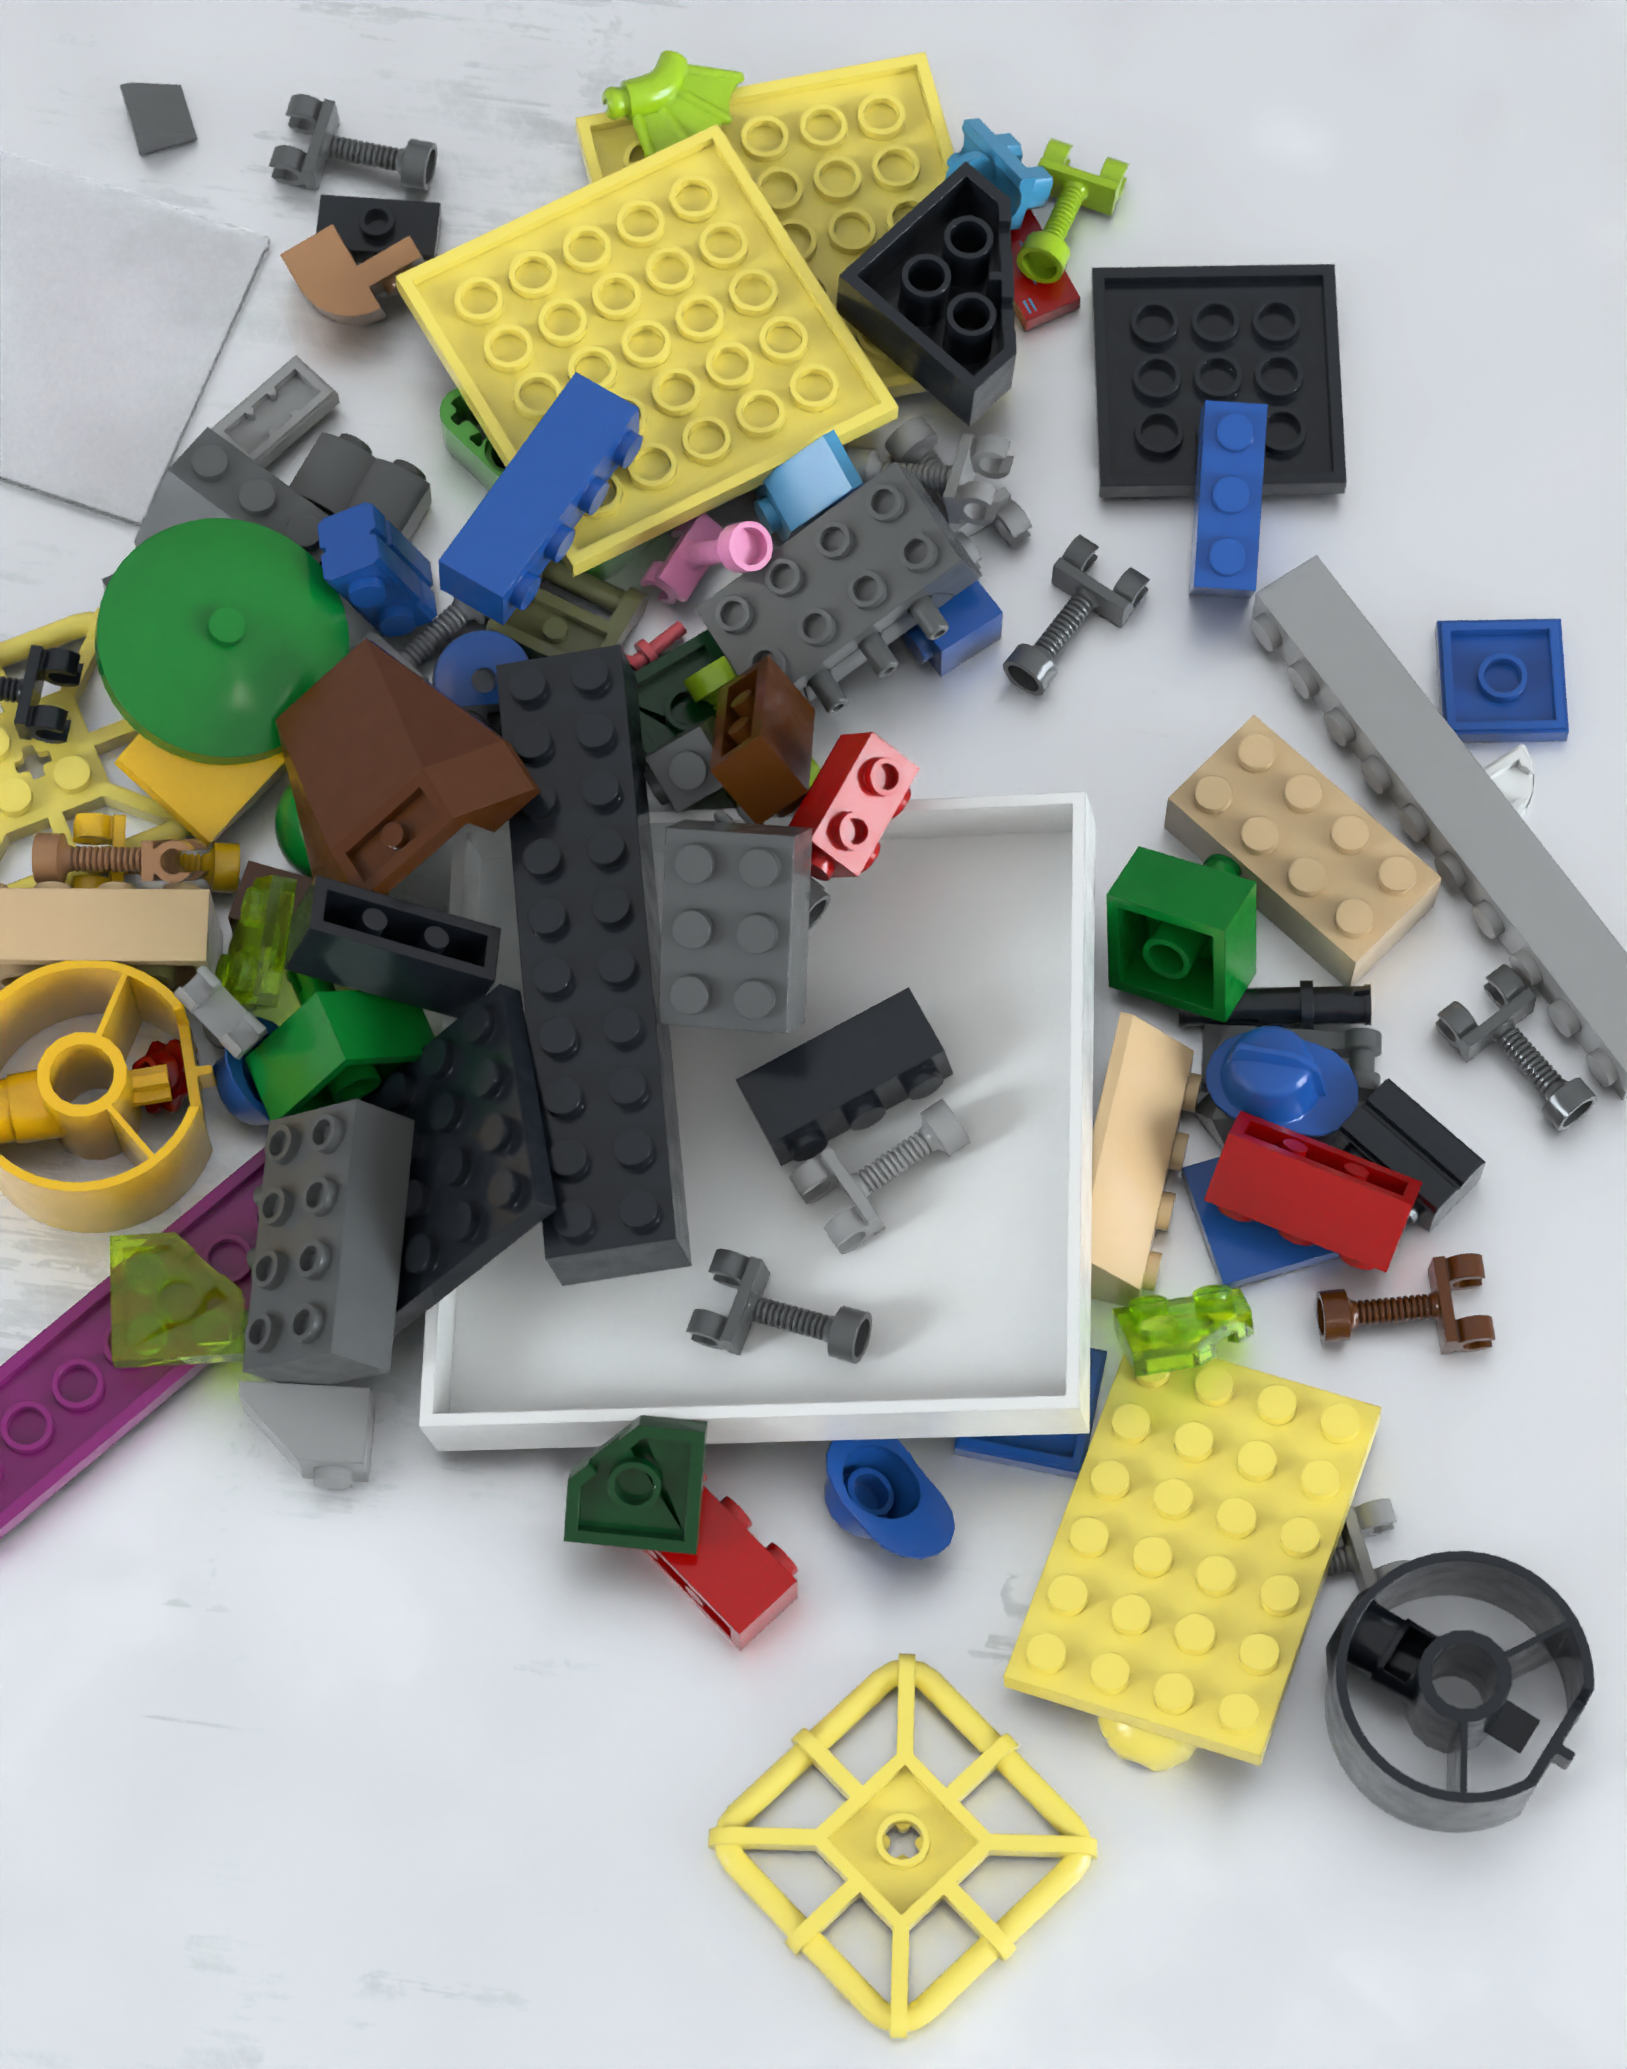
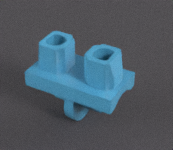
(999, 161)

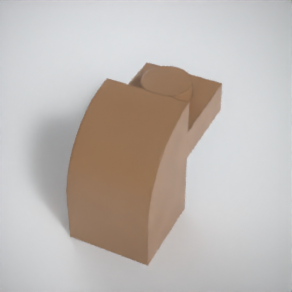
(340, 286)

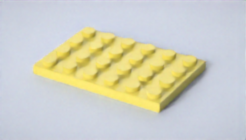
(1194, 1553)

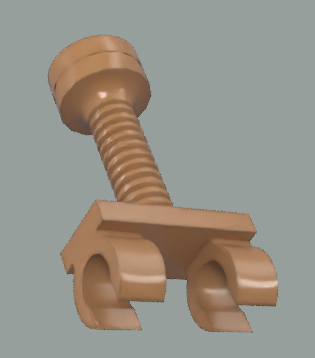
(154, 859)

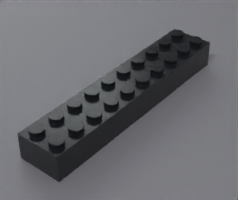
(594, 967)

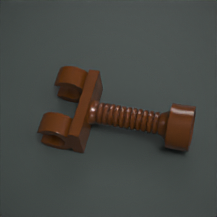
(1339, 1314)

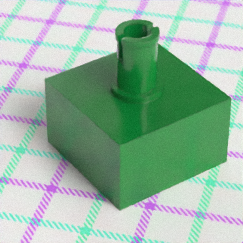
(1182, 932)
(334, 1047)

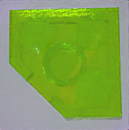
(259, 944)
(171, 1305)
(1181, 1331)

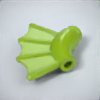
(673, 101)

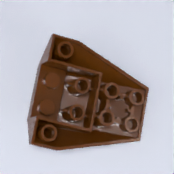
(391, 770)

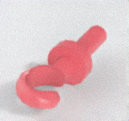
(649, 652)

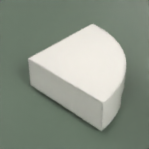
(1514, 777)

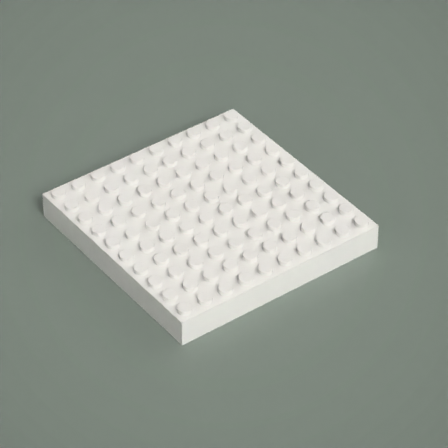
(981, 1251)

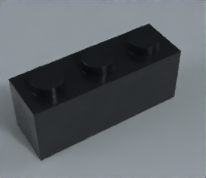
(392, 948)
(845, 1078)

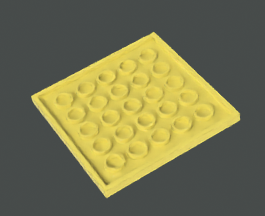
(831, 155)
(672, 297)

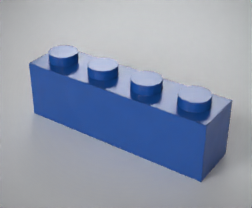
(541, 499)

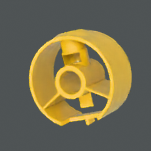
(39, 1101)

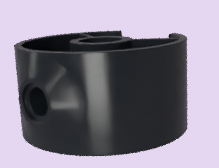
(1408, 1658)

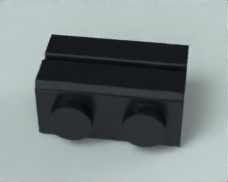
(1409, 1140)

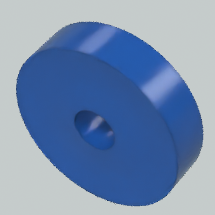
(470, 654)

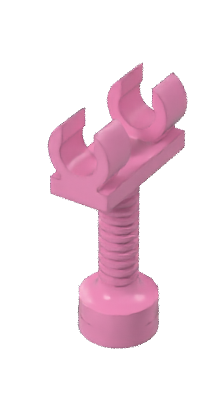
(704, 543)

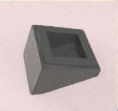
(157, 115)

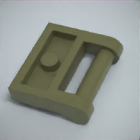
(559, 627)

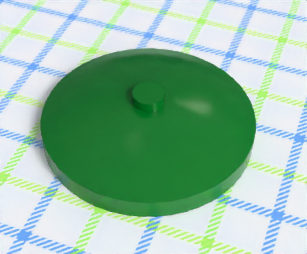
(216, 637)

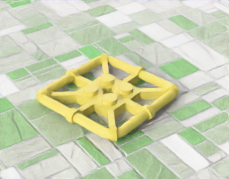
(75, 775)
(902, 1887)

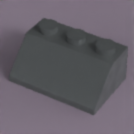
(224, 482)

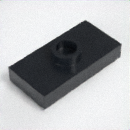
(377, 223)

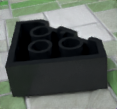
(943, 294)

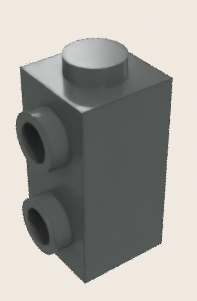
(682, 767)

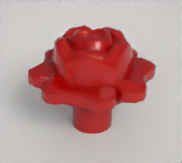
(172, 1056)

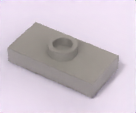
(278, 412)

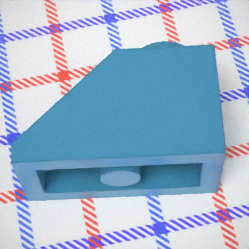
(806, 487)

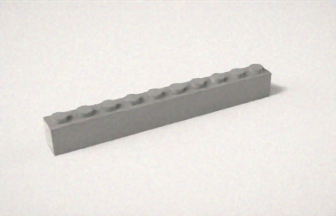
(1453, 809)

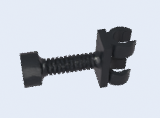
(38, 721)

